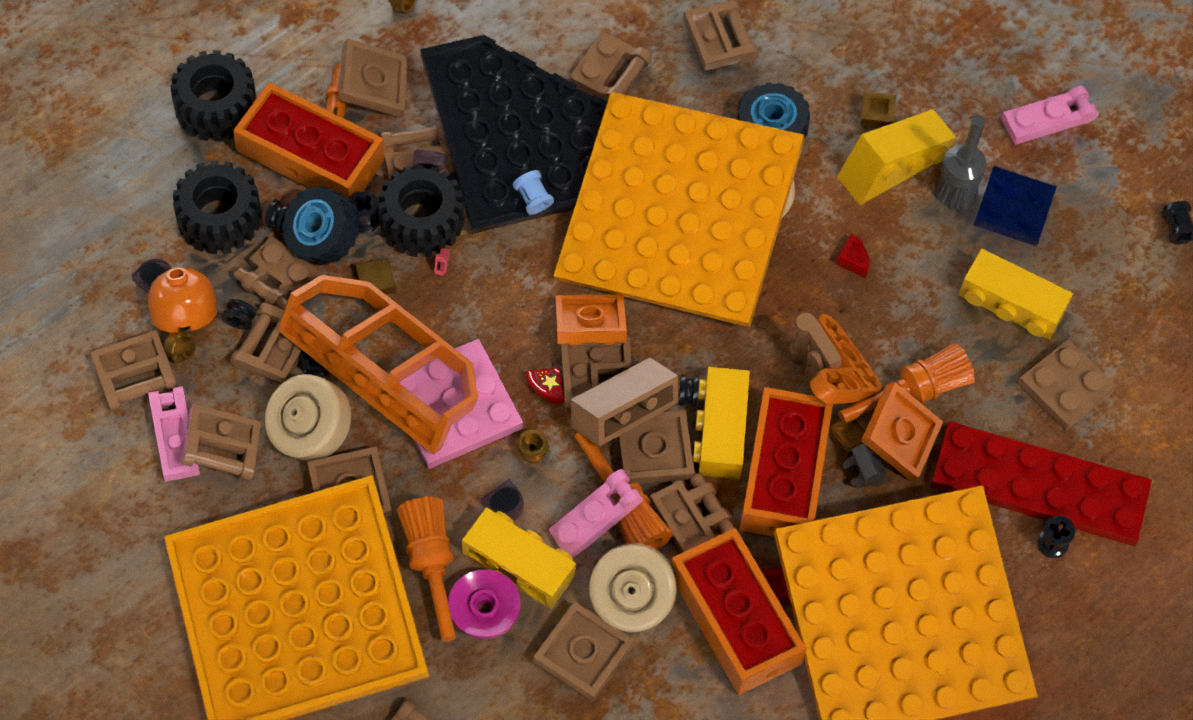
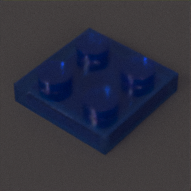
(1015, 205)

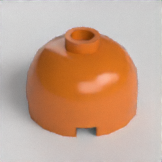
(181, 300)

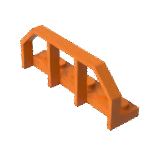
(366, 377)

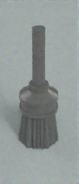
(962, 170)

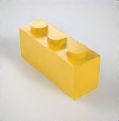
(1015, 294)
(722, 422)
(520, 556)

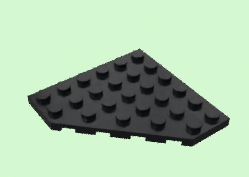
(509, 120)

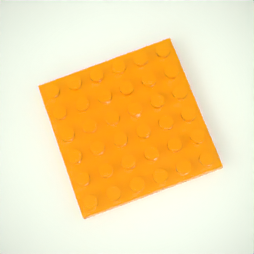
(680, 208)
(296, 605)
(906, 610)

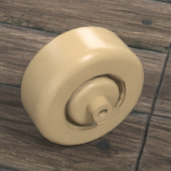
(307, 417)
(633, 587)

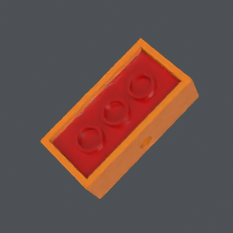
(308, 142)
(785, 461)
(737, 611)

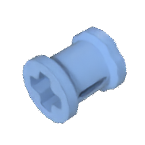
(533, 192)

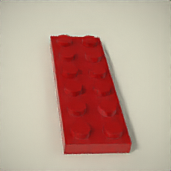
(1043, 482)

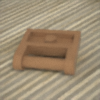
(711, 37)
(602, 63)
(397, 160)
(279, 354)
(819, 354)
(130, 360)
(223, 432)

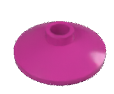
(484, 588)

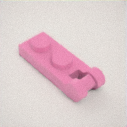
(1049, 116)
(171, 432)
(596, 514)

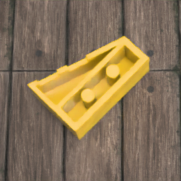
(894, 154)

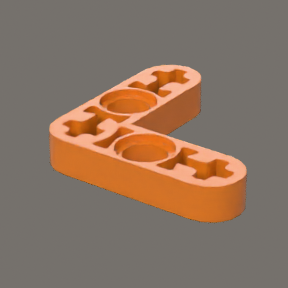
(853, 379)

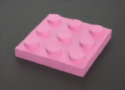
(442, 389)

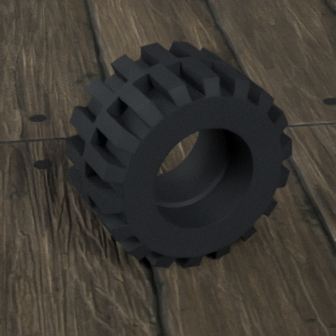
(207, 74)
(214, 184)
(414, 188)

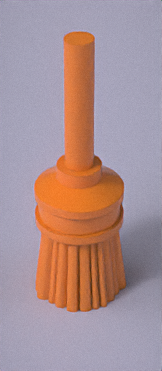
(924, 380)
(642, 523)
(429, 552)

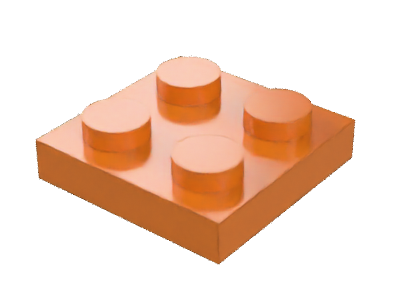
(590, 319)
(902, 431)

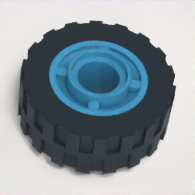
(777, 103)
(304, 220)

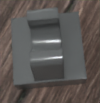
(869, 465)

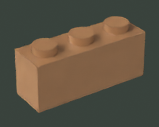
(624, 401)

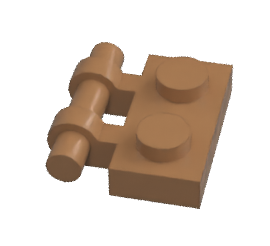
(279, 265)
(681, 515)

